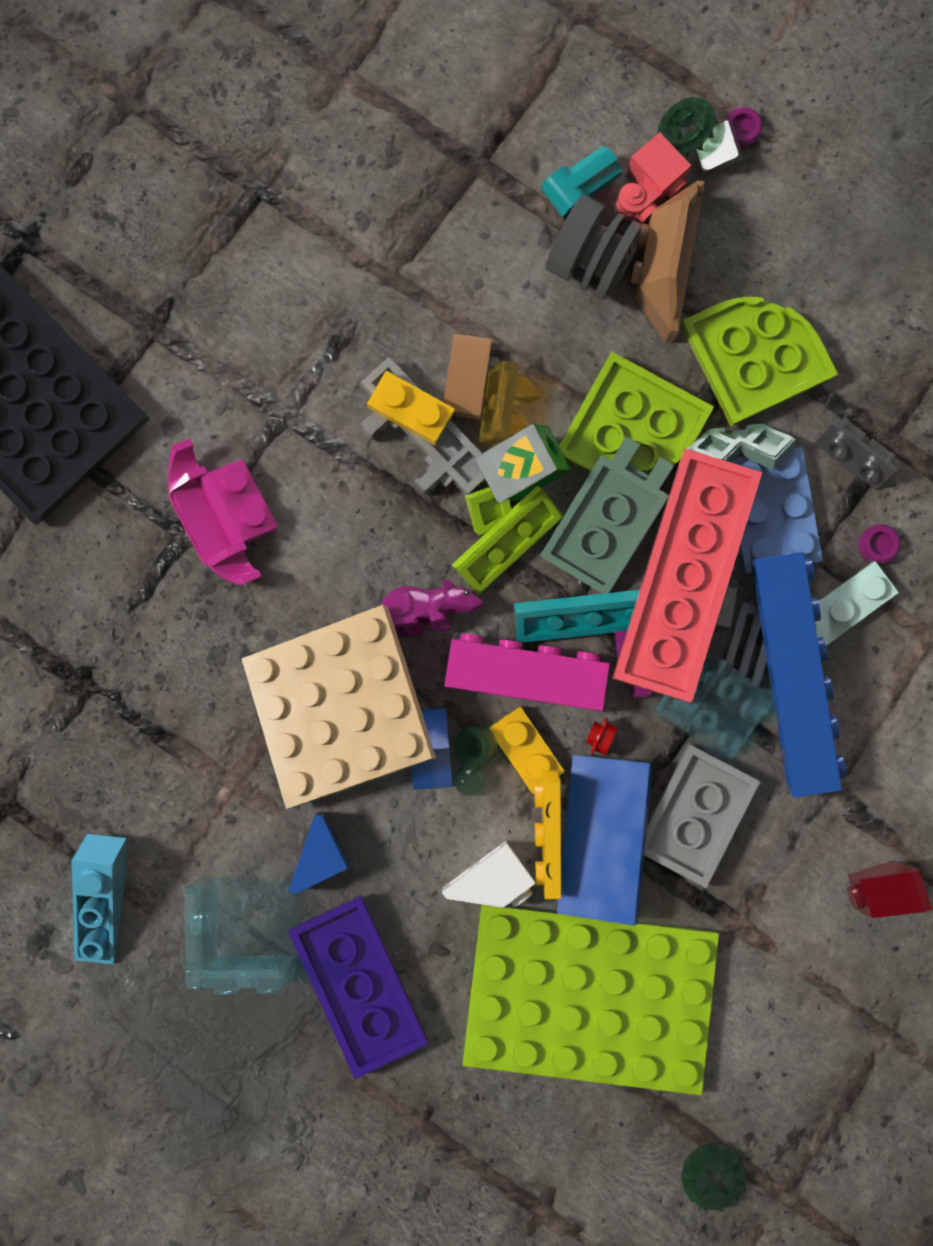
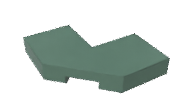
(756, 443)

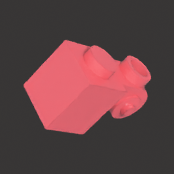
(657, 173)

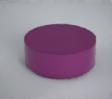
(746, 125)
(879, 544)

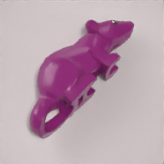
(417, 607)

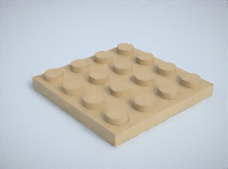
(338, 707)

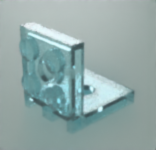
(224, 973)

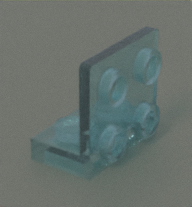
(722, 709)

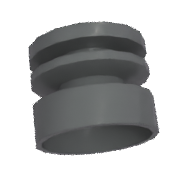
(593, 247)

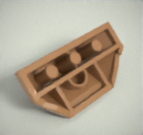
(666, 259)

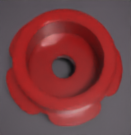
(601, 736)

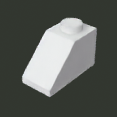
(492, 880)

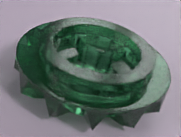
(682, 115)
(717, 1159)

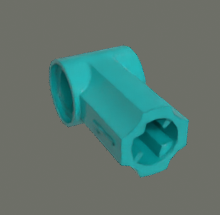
(585, 177)

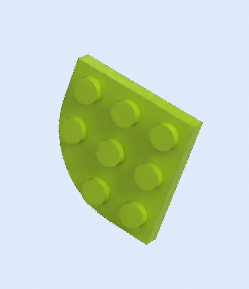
(756, 355)
(636, 406)

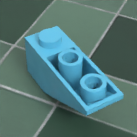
(98, 895)

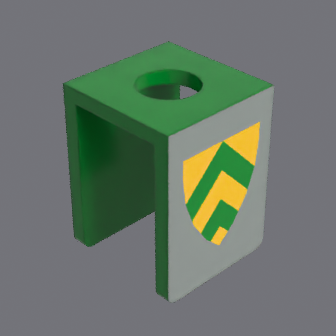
(523, 463)

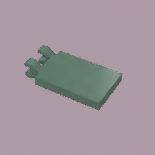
(608, 519)

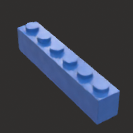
(796, 673)

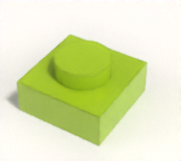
(485, 510)

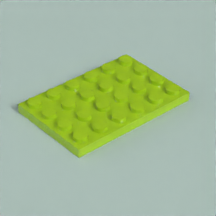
(591, 999)

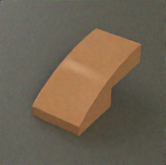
(467, 375)

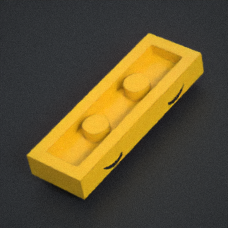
(548, 834)

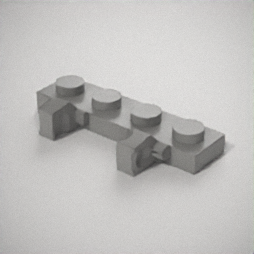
(448, 461)

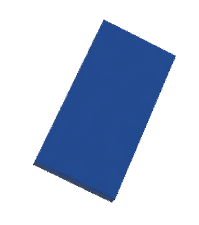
(605, 839)

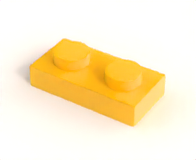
(410, 408)
(525, 747)

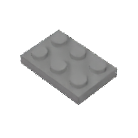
(697, 815)

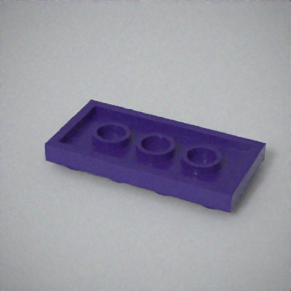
(358, 986)

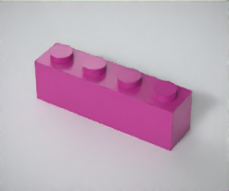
(527, 674)

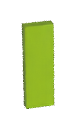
(507, 540)

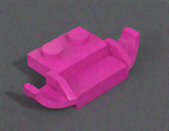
(218, 512)

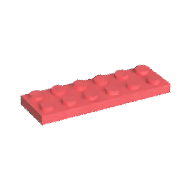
(687, 575)

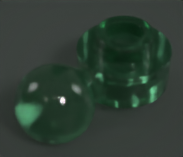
(469, 778)

